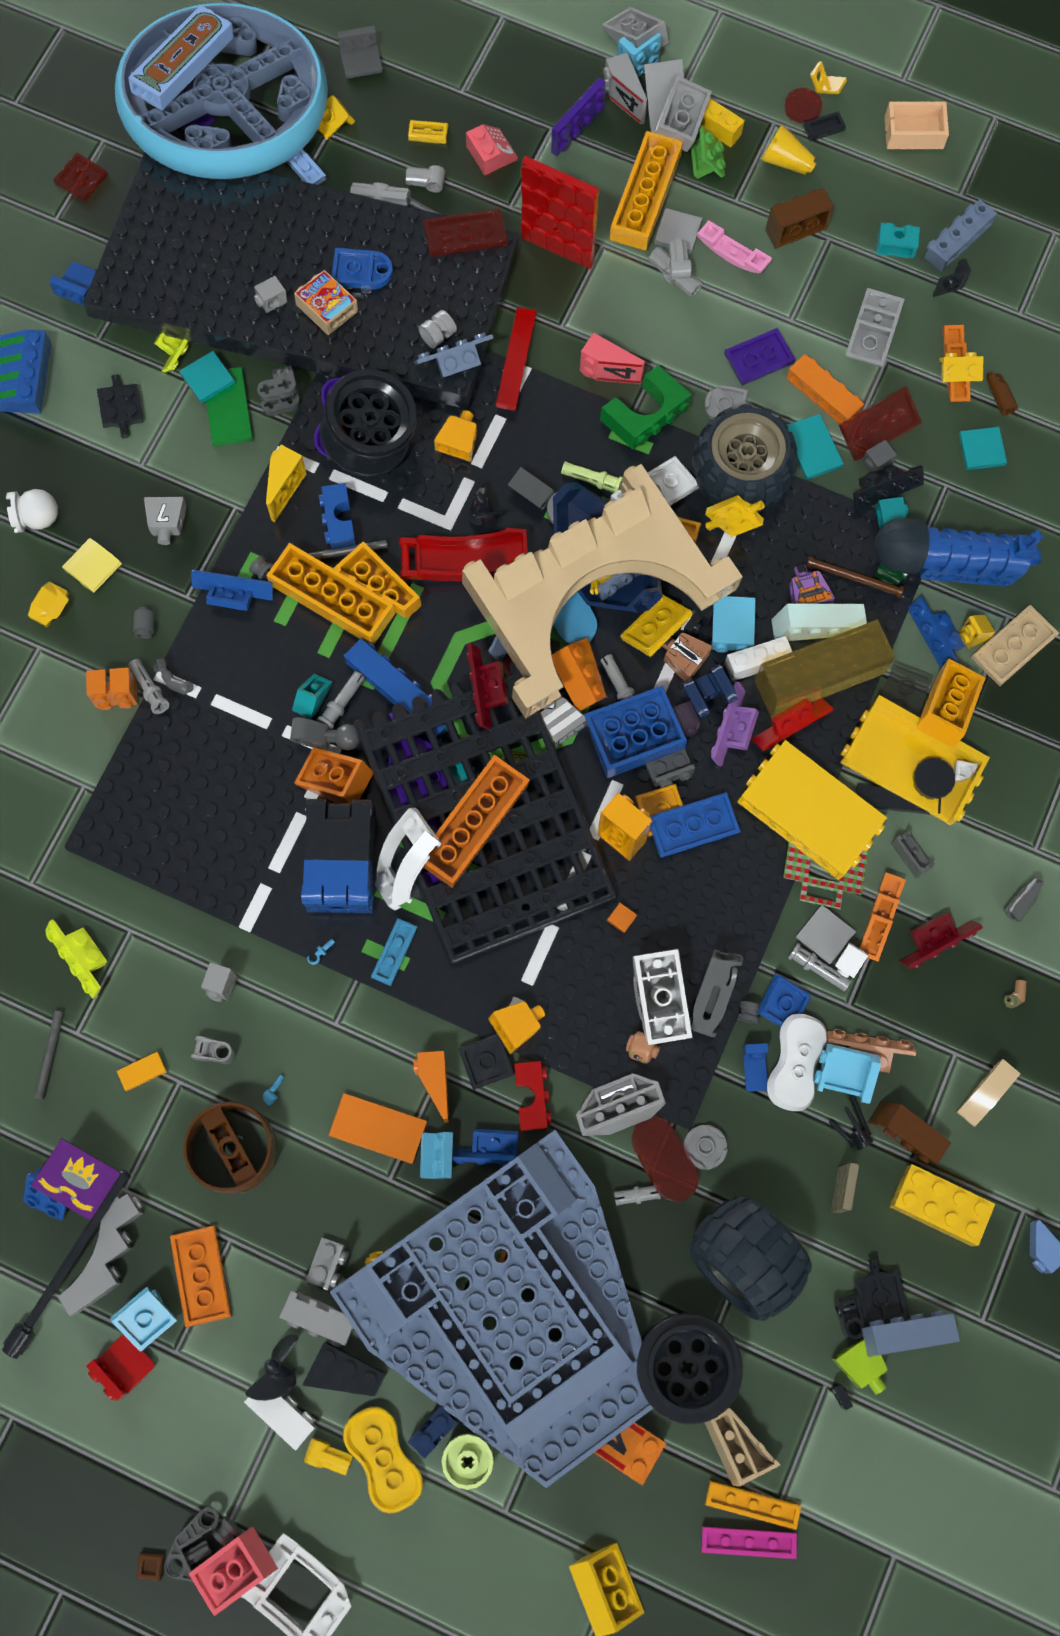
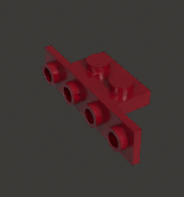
(487, 684)
(937, 936)

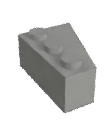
(317, 1318)

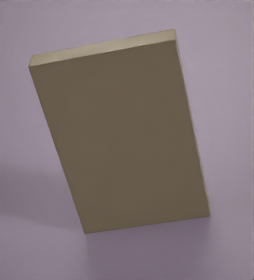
(844, 1188)

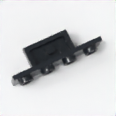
(886, 485)

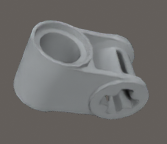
(209, 1049)

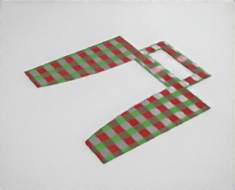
(797, 869)

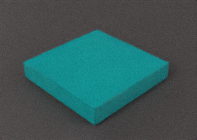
(207, 377)
(982, 448)

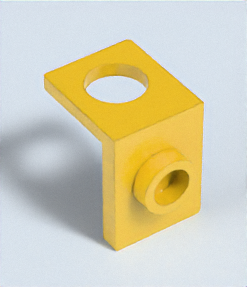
(827, 84)

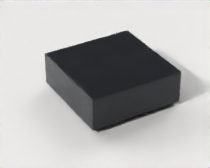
(841, 1396)

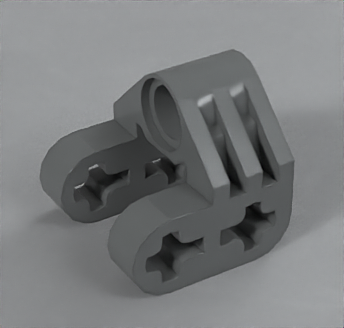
(280, 389)

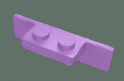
(735, 728)

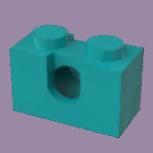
(906, 245)

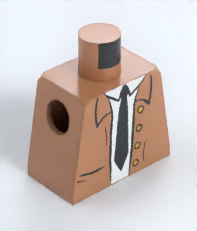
(686, 655)

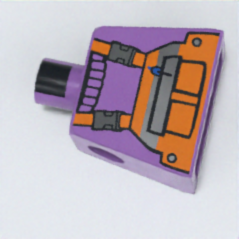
(809, 587)

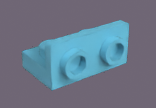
(436, 1155)

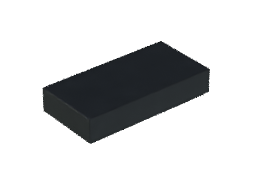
(824, 126)

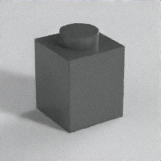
(879, 457)

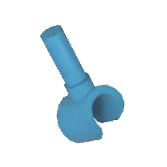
(269, 1096)

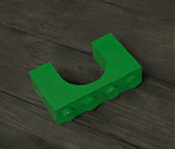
(637, 428)

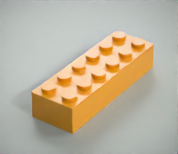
(646, 191)
(331, 594)

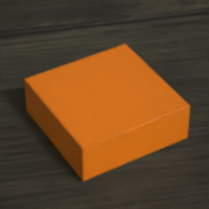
(622, 918)

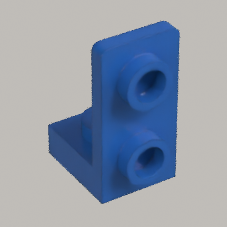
(755, 1067)

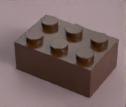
(799, 218)

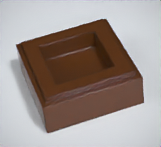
(150, 1566)

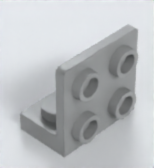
(327, 1264)

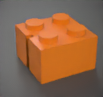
(120, 690)

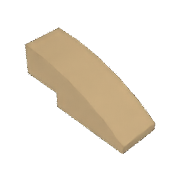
(988, 1092)

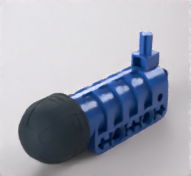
(954, 556)

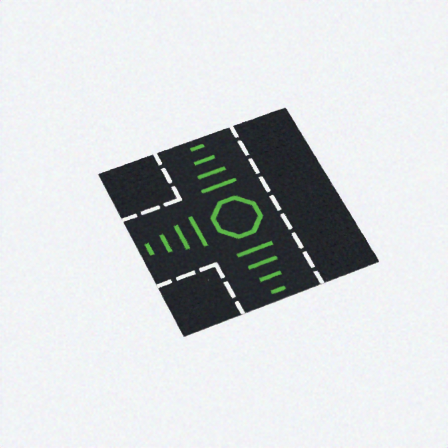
(208, 790)

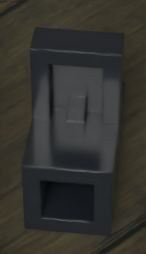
(698, 618)

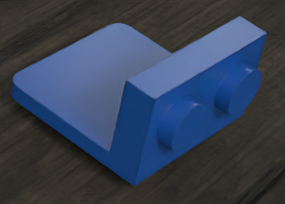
(74, 283)

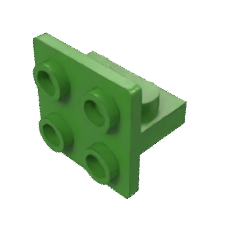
(707, 155)

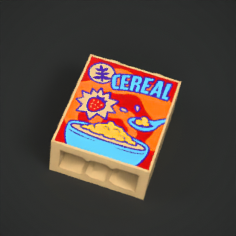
(326, 302)

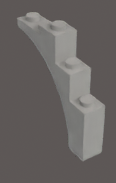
(112, 1243)

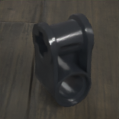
(850, 1314)

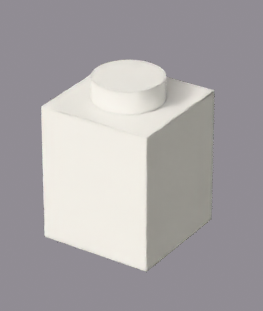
(850, 960)

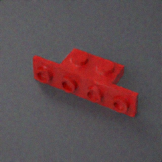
(791, 721)

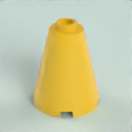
(789, 153)

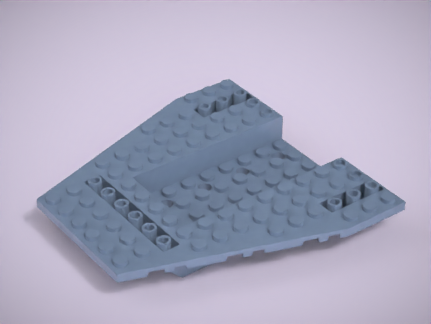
(418, 1321)

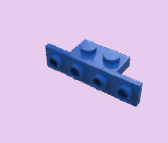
(231, 590)
(936, 631)
(489, 1147)

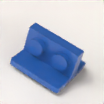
(40, 1201)

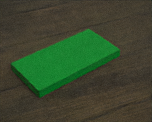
(230, 413)

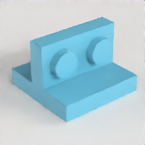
(143, 1318)

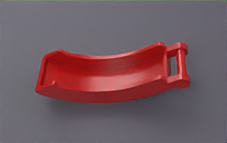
(445, 557)

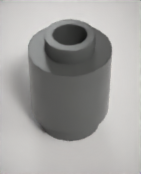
(143, 623)

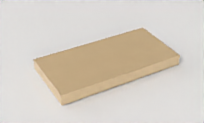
(1015, 645)

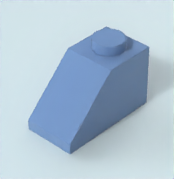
(1044, 1248)

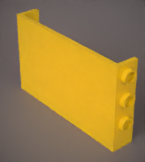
(891, 747)
(812, 810)

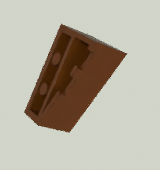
(909, 1131)

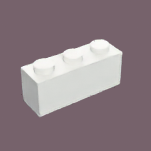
(748, 661)
(284, 1419)

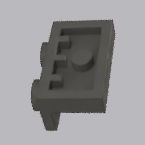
(670, 768)

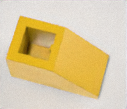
(976, 631)

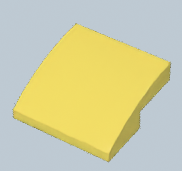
(91, 565)

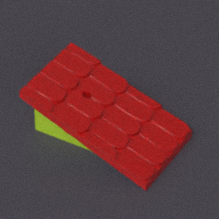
(558, 212)

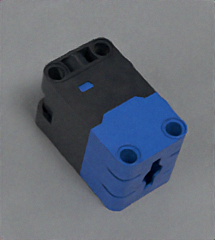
(339, 856)

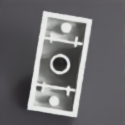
(661, 997)

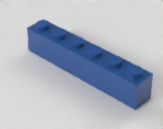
(386, 678)

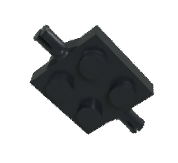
(120, 406)
(880, 1295)

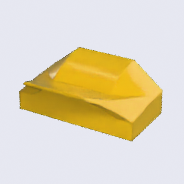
(48, 604)

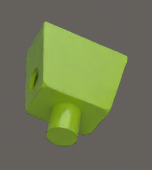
(861, 1368)

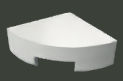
(963, 770)

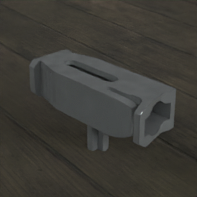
(715, 992)

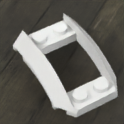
(397, 887)
(329, 1613)

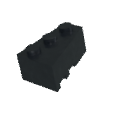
(343, 1372)

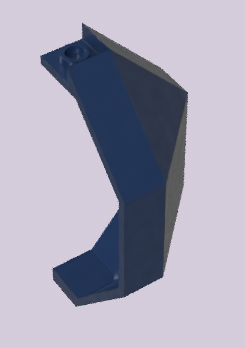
(576, 504)

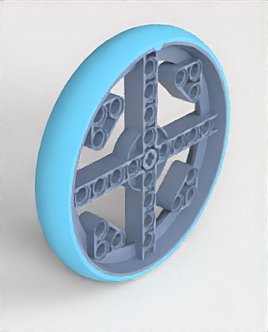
(226, 92)

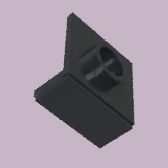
(955, 281)

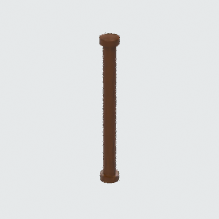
(855, 576)

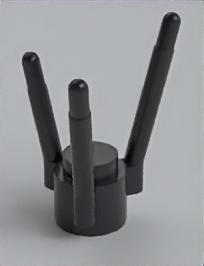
(861, 1136)

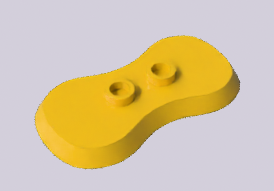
(391, 1476)

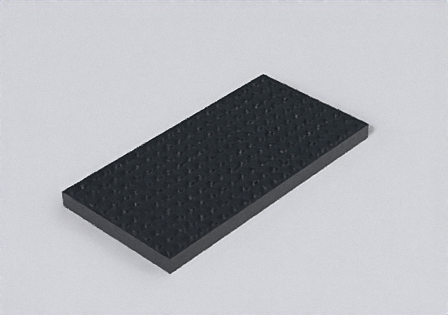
(199, 245)

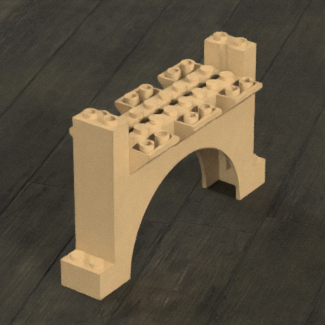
(630, 537)

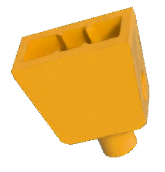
(457, 436)
(516, 1024)

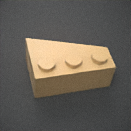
(739, 1449)

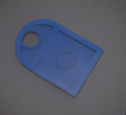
(360, 268)

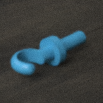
(321, 951)

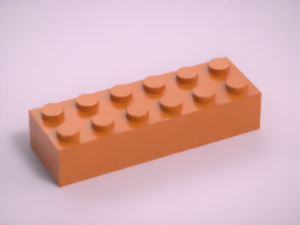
(475, 820)

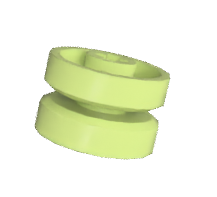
(467, 1475)

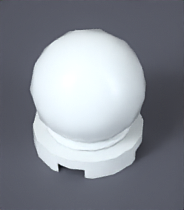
(32, 509)

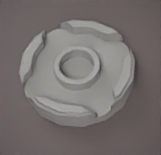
(705, 1147)

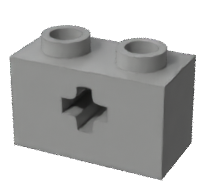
(218, 982)

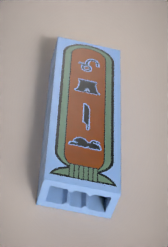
(181, 57)

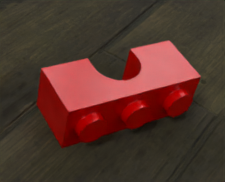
(531, 1076)

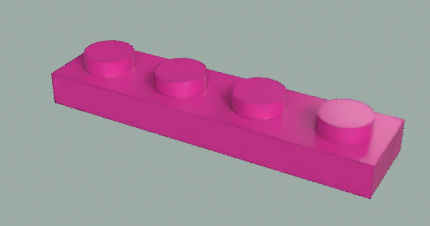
(748, 1542)

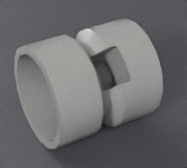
(437, 329)

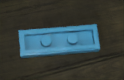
(394, 952)

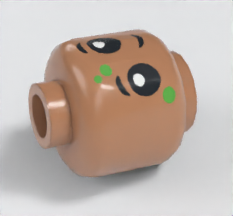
(640, 1050)

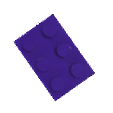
(759, 356)

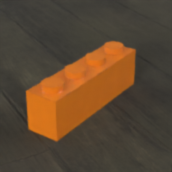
(824, 389)

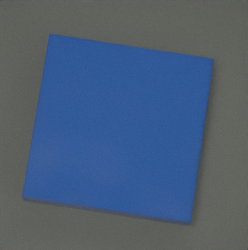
(782, 1001)

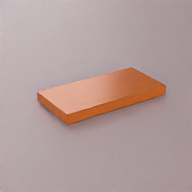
(378, 1128)
(200, 1276)

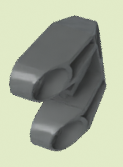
(189, 1534)

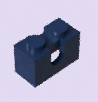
(438, 1427)

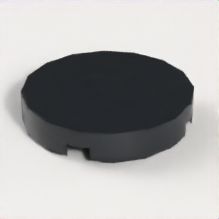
(933, 778)

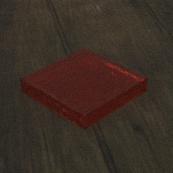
(80, 177)

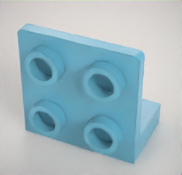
(645, 54)

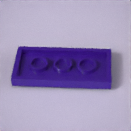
(578, 117)

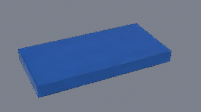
(693, 825)

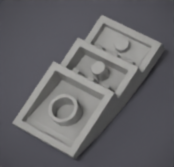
(874, 327)

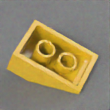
(285, 476)

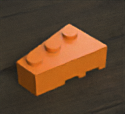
(579, 674)

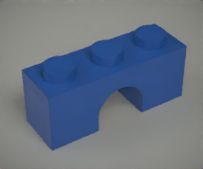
(336, 500)

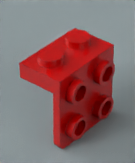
(120, 1368)

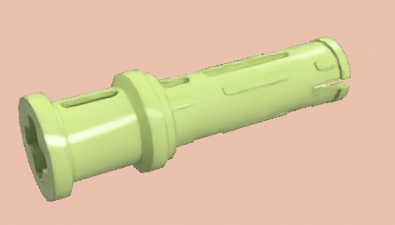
(601, 479)

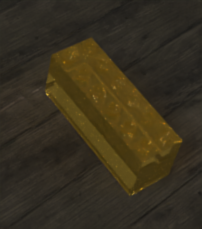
(824, 667)

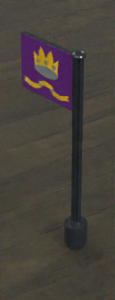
(84, 1187)

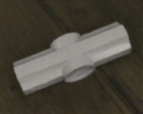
(382, 192)
(661, 260)

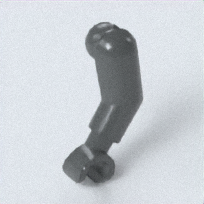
(171, 682)

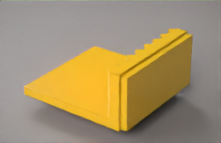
(334, 117)

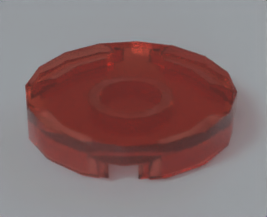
(803, 105)

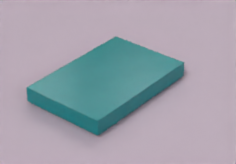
(815, 447)

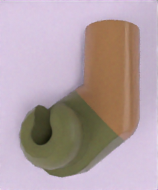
(1018, 996)

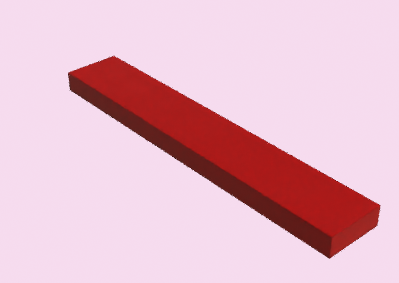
(516, 359)

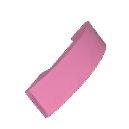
(732, 251)

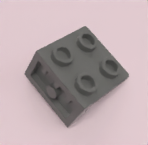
(359, 52)

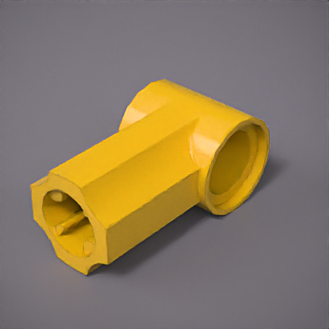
(323, 1455)

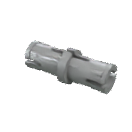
(636, 1195)

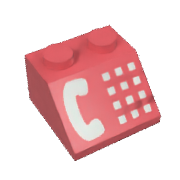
(489, 148)

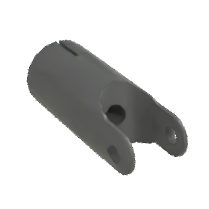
(1024, 900)

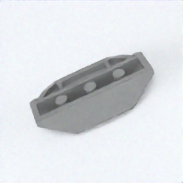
(620, 1105)

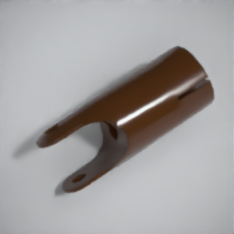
(1001, 394)

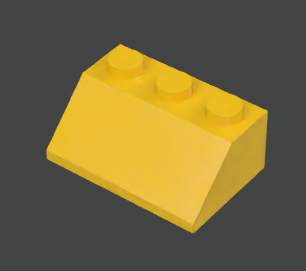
(606, 1590)

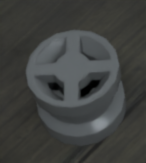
(260, 568)
(748, 1012)
(226, 1532)

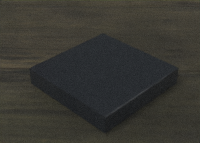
(486, 1061)

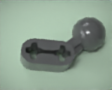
(318, 734)

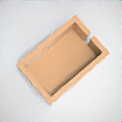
(916, 125)

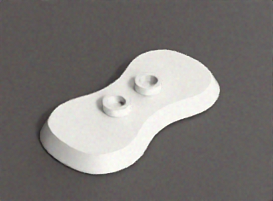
(792, 1080)

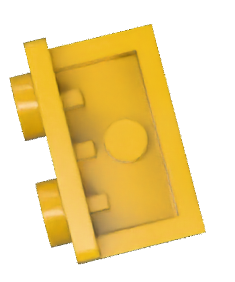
(961, 368)

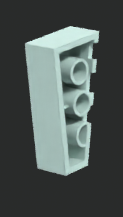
(816, 620)

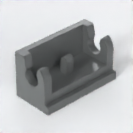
(531, 488)
(912, 854)

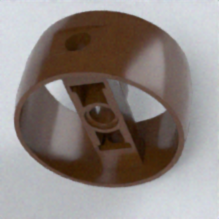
(221, 1134)

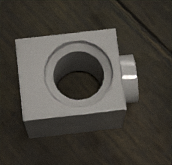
(270, 294)

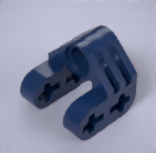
(707, 688)

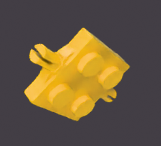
(735, 516)

